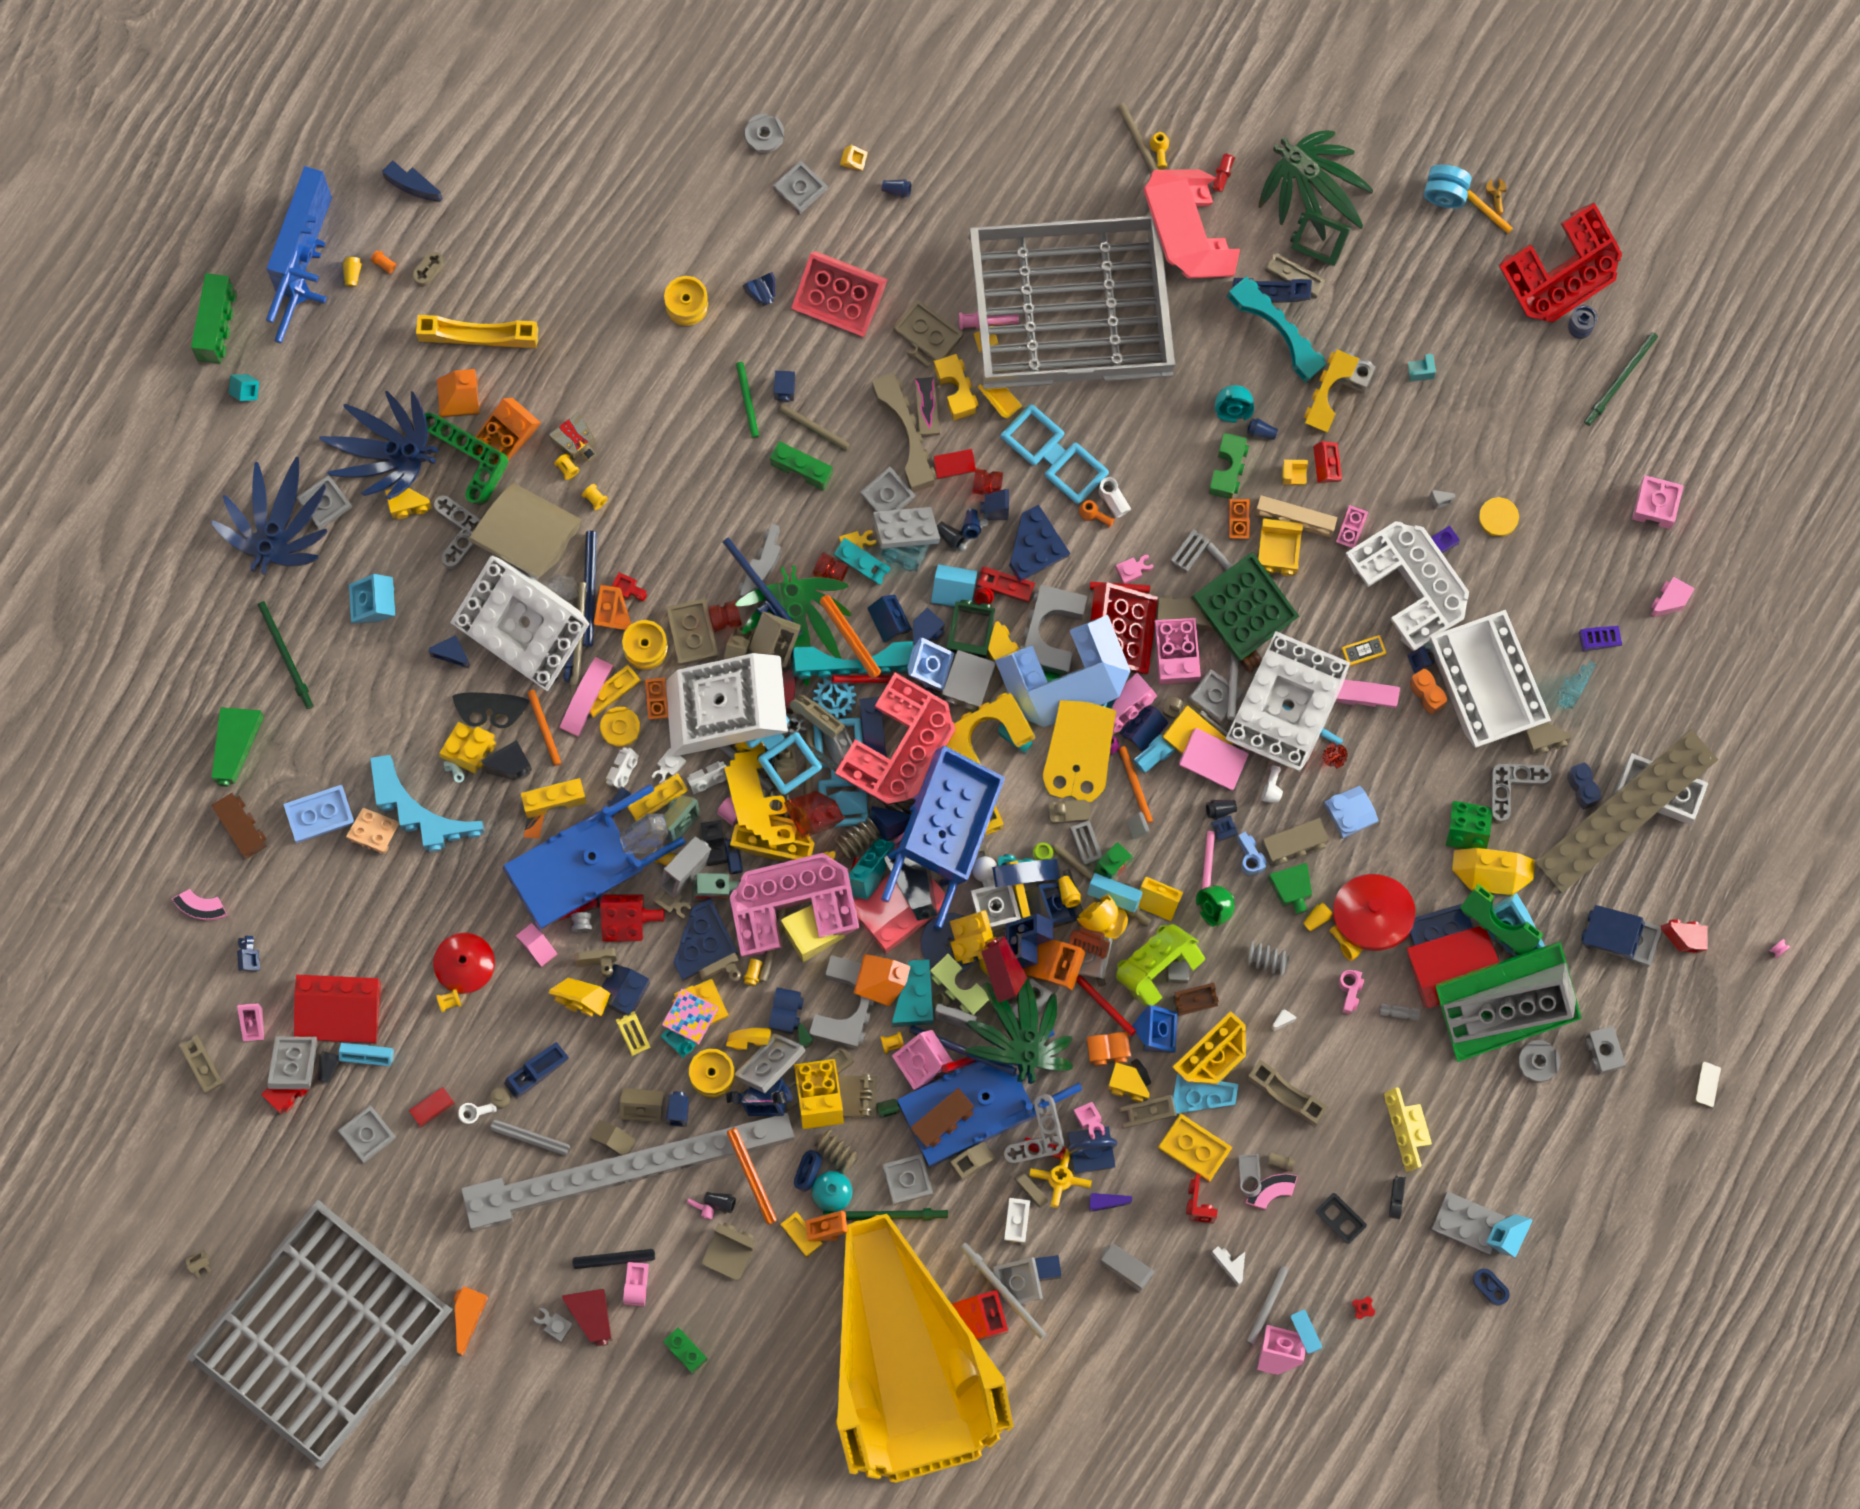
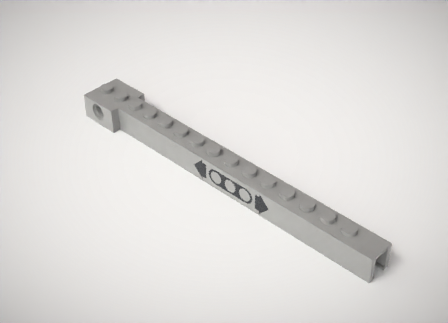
(494, 1202)

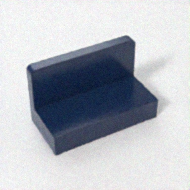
(889, 617)
(1144, 727)

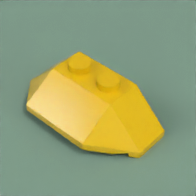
(753, 844)
(1493, 869)
(1215, 1053)

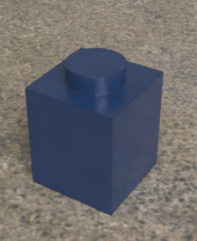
(784, 386)
(1048, 1268)

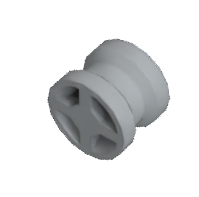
(581, 922)

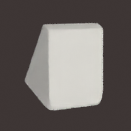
(1283, 1019)

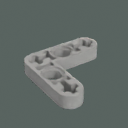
(465, 532)
(1511, 778)
(1042, 1142)

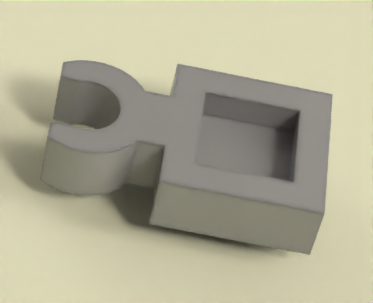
(556, 1325)

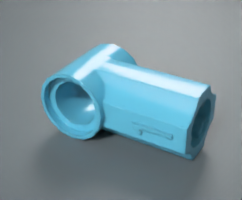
(1157, 751)

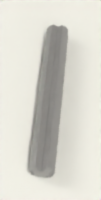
(530, 1137)

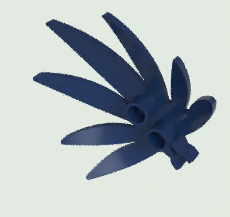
(402, 452)
(271, 539)

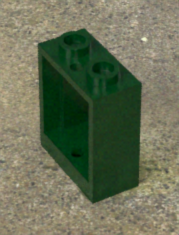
(1303, 220)
(967, 606)

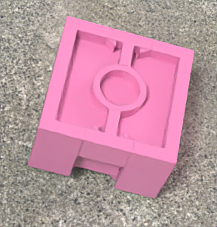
(1657, 501)
(922, 1059)

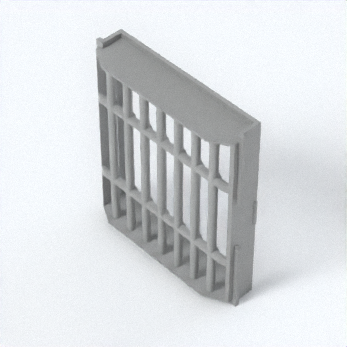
(1061, 228)
(289, 1367)

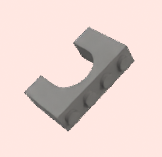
(1052, 602)
(846, 1031)

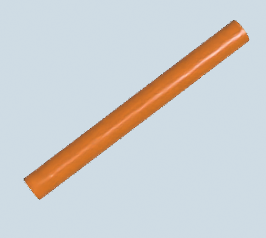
(544, 728)
(1135, 784)

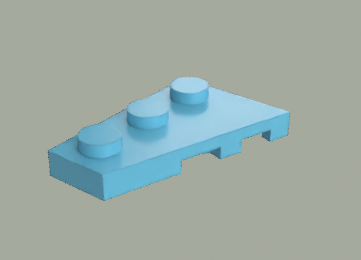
(1202, 1096)

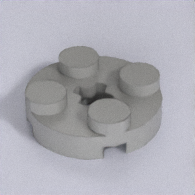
(764, 144)
(1547, 1053)

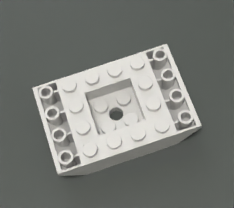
(494, 617)
(1292, 674)
(750, 707)

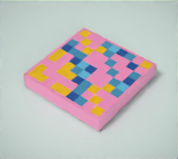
(690, 1016)

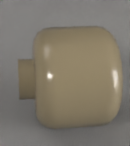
(500, 1097)

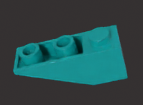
(870, 869)

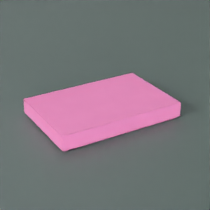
(1213, 759)

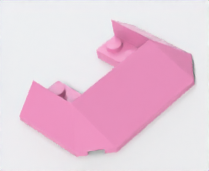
(787, 885)

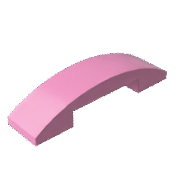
(585, 696)

